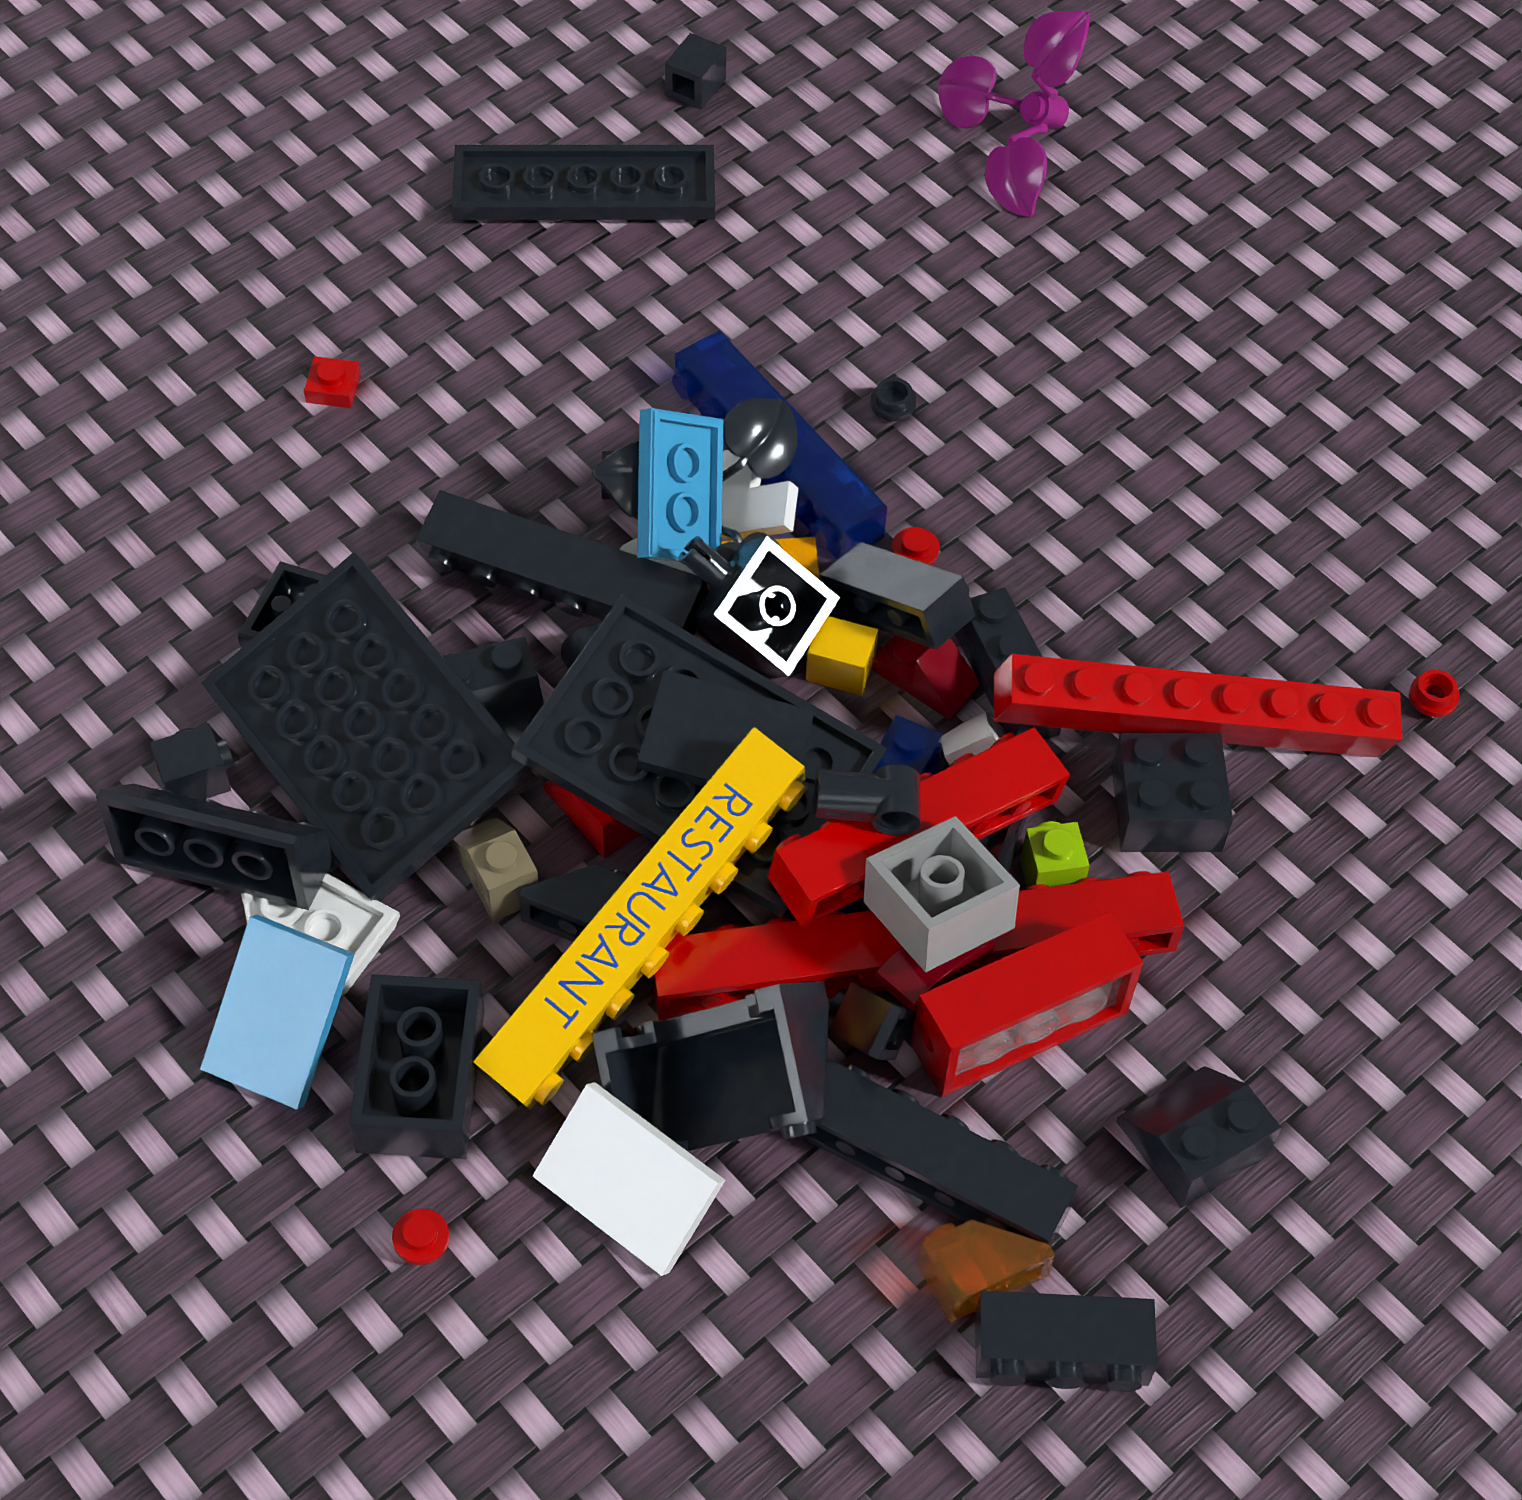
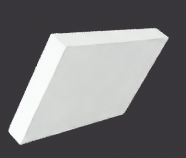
(628, 1178)

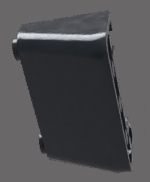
(725, 1067)

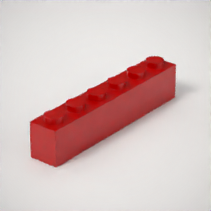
(981, 790)

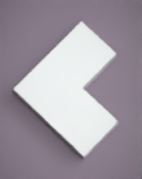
(756, 507)

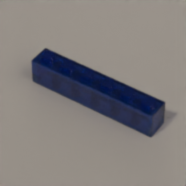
(830, 494)

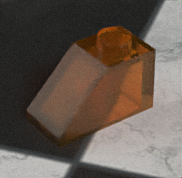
(978, 1258)

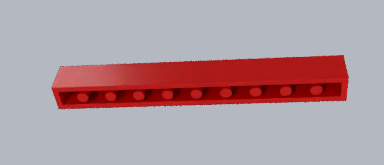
(851, 947)

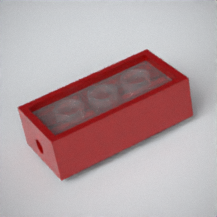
(1025, 1003)

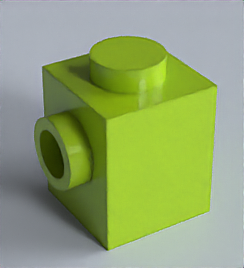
(1054, 855)

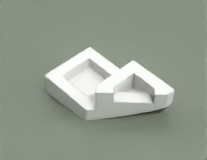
(969, 737)

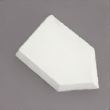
(337, 917)

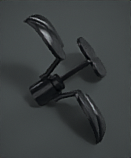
(755, 430)

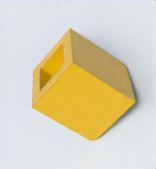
(842, 655)

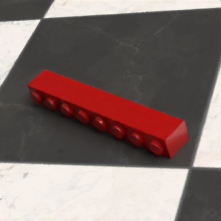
(1179, 701)

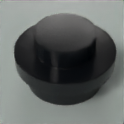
(893, 399)

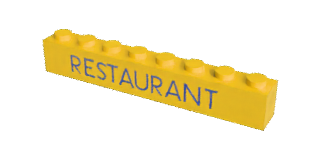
(642, 919)

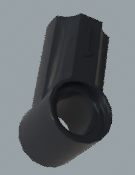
(885, 798)

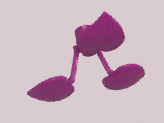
(964, 91)

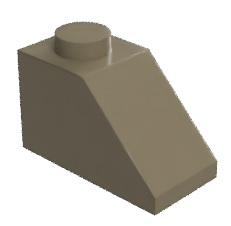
(495, 865)

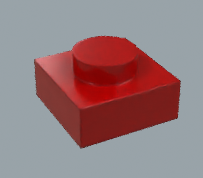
(332, 382)

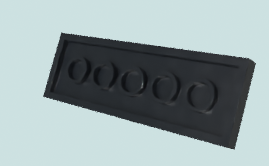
(583, 182)

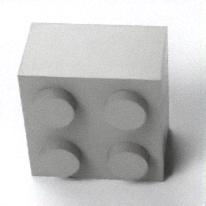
(940, 893)

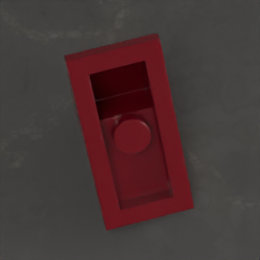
(932, 676)

